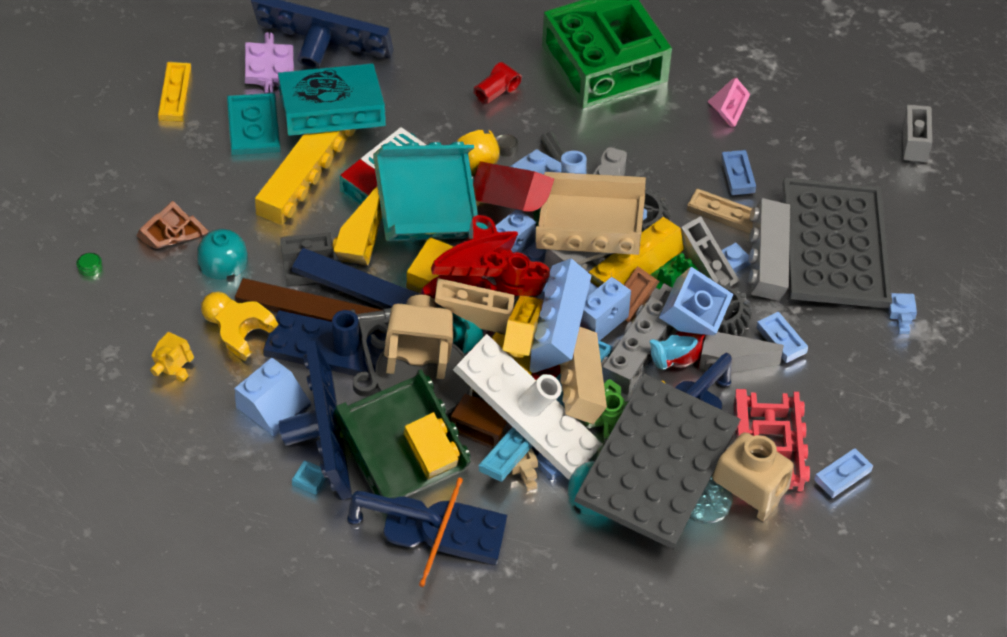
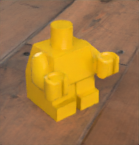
(171, 355)

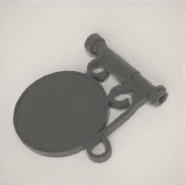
(449, 389)

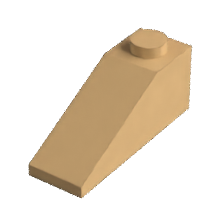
(478, 305)

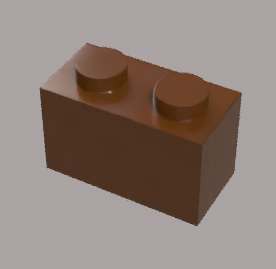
(479, 421)

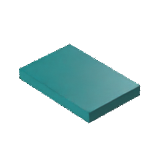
(253, 124)

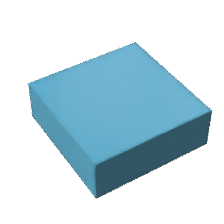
(309, 477)

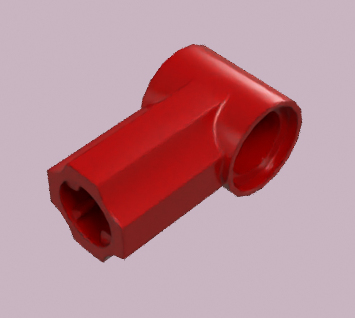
(500, 80)

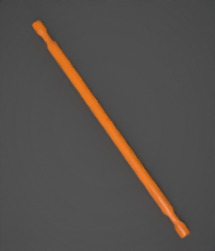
(440, 532)

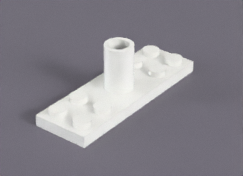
(528, 405)

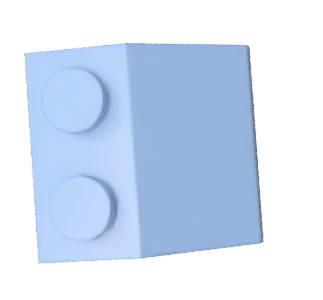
(696, 304)
(271, 396)

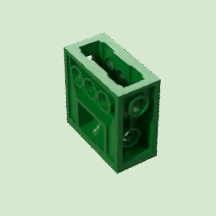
(591, 51)

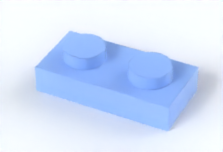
(778, 330)
(843, 473)

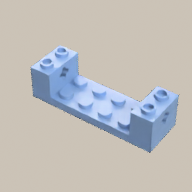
(604, 305)

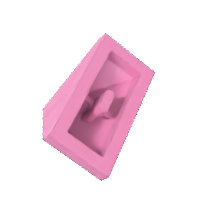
(730, 101)

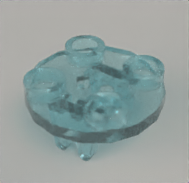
(718, 506)

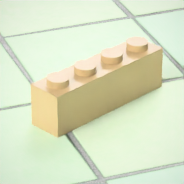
(583, 379)

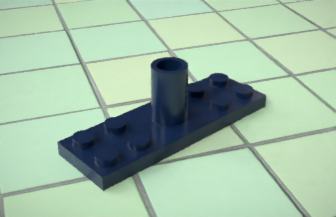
(322, 29)
(337, 340)
(321, 422)

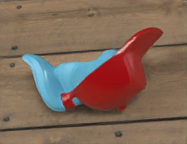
(677, 351)

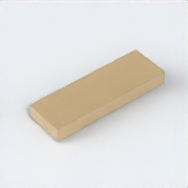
(721, 210)

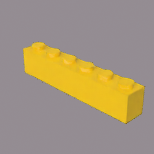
(298, 173)

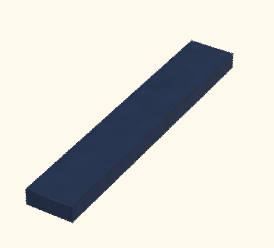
(350, 280)

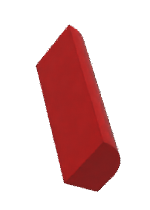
(511, 187)

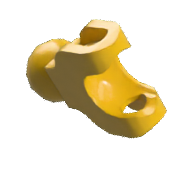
(236, 320)

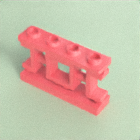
(792, 439)

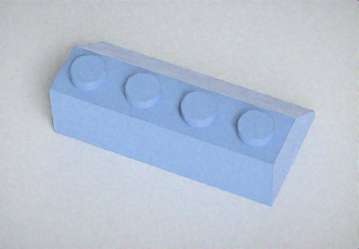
(560, 315)

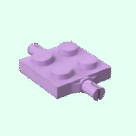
(265, 61)

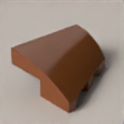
(170, 227)

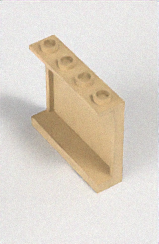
(592, 214)

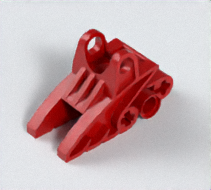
(486, 256)

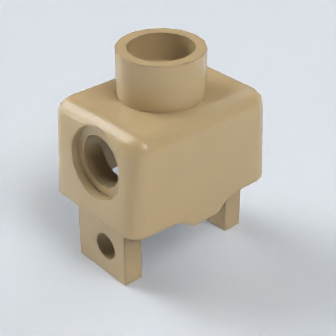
(419, 334)
(755, 472)

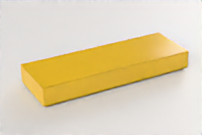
(174, 91)

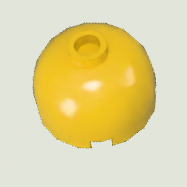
(485, 148)

